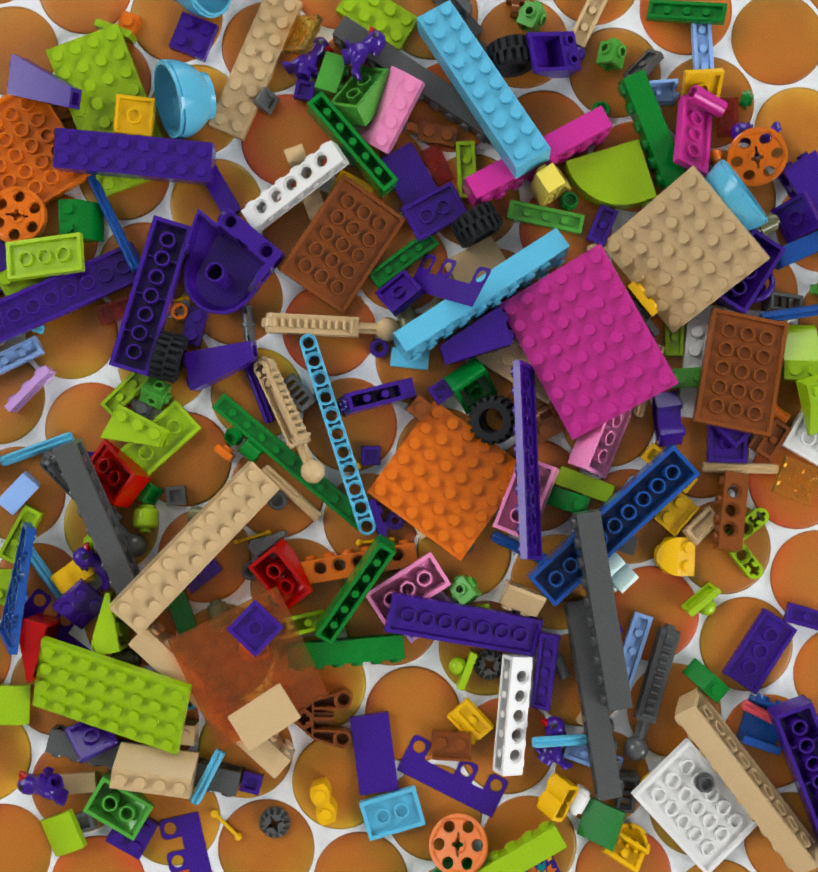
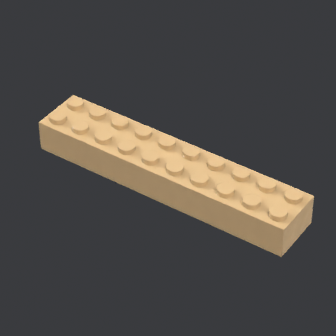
(193, 547)
(154, 648)
(747, 781)

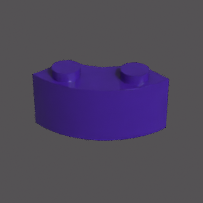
(667, 418)

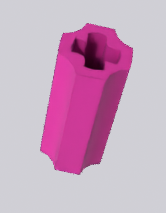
(707, 100)

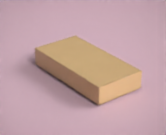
(700, 526)
(80, 781)

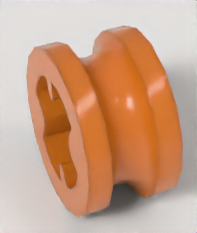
(180, 317)

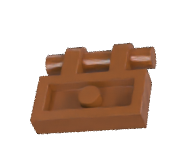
(551, 425)

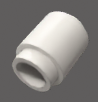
(580, 801)

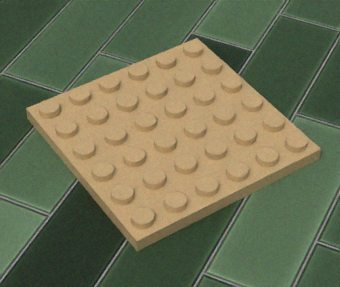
(685, 249)

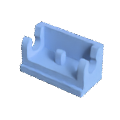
(665, 91)
(19, 492)

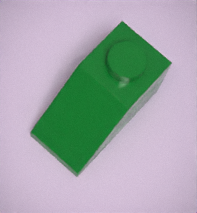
(568, 500)
(706, 680)

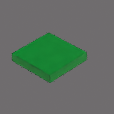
(601, 823)

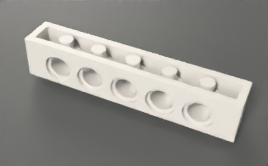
(304, 186)
(512, 714)

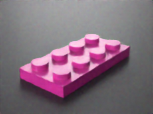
(692, 136)

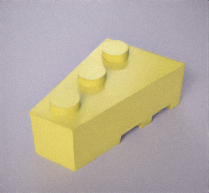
(548, 184)

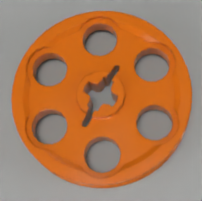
(763, 149)
(24, 208)
(452, 838)

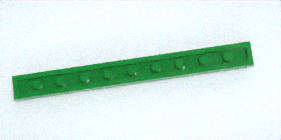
(284, 457)

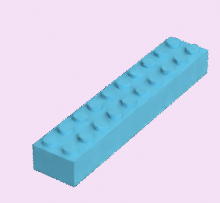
(483, 89)
(502, 283)

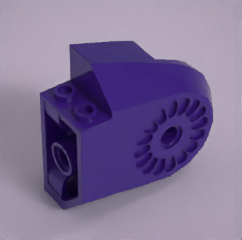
(228, 251)

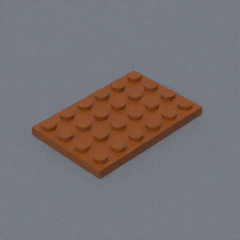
(342, 244)
(740, 372)

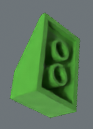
(360, 99)
(118, 808)

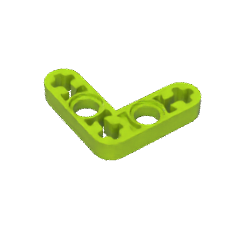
(754, 562)

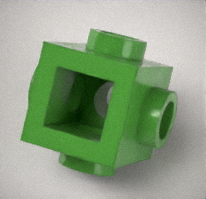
(531, 16)
(611, 55)
(155, 393)
(464, 589)

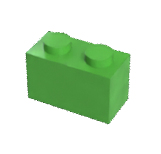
(331, 75)

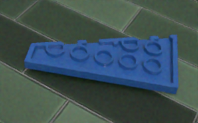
(17, 595)

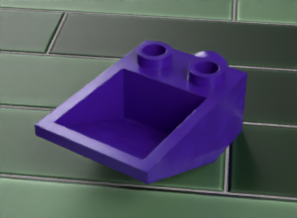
(554, 53)

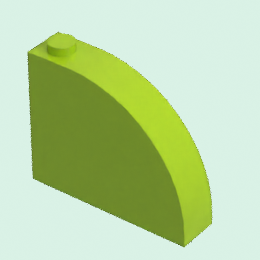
(612, 177)

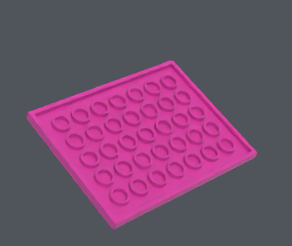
(588, 342)

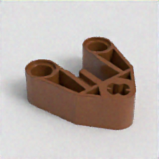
(326, 733)

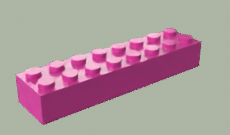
(564, 143)

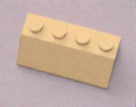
(154, 770)

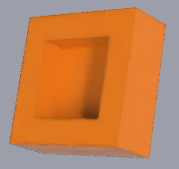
(130, 21)
(225, 451)

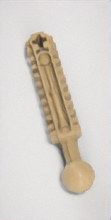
(327, 325)
(288, 417)

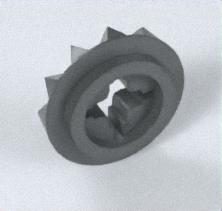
(480, 663)
(277, 814)

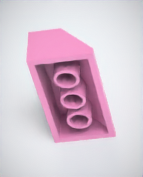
(393, 111)
(598, 447)
(507, 516)
(419, 578)

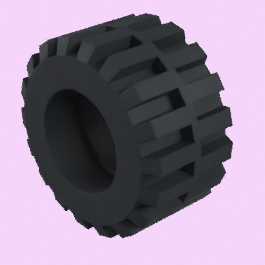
(510, 55)
(476, 224)
(168, 356)
(479, 422)

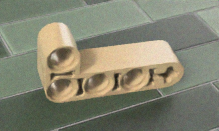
(313, 202)

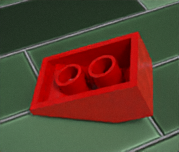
(118, 474)
(282, 568)
(32, 631)

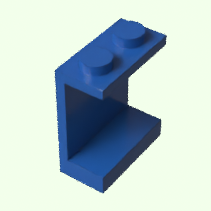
(756, 731)

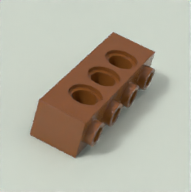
(739, 484)

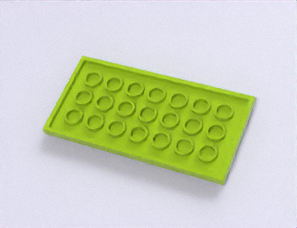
(101, 69)
(111, 694)

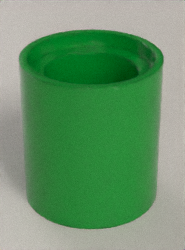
(250, 451)

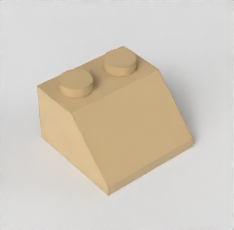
(521, 598)

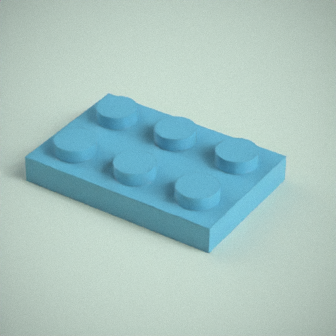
(392, 812)

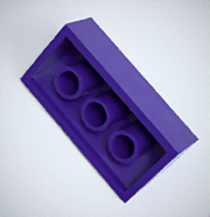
(744, 293)

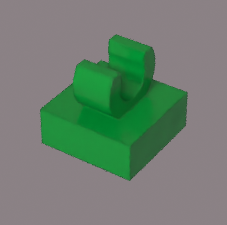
(150, 494)

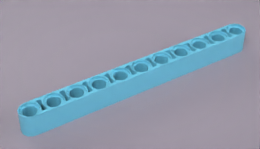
(337, 424)

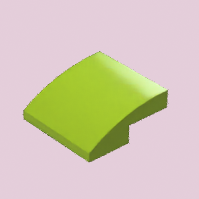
(14, 704)
(64, 832)

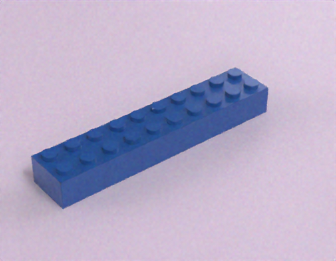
(621, 519)

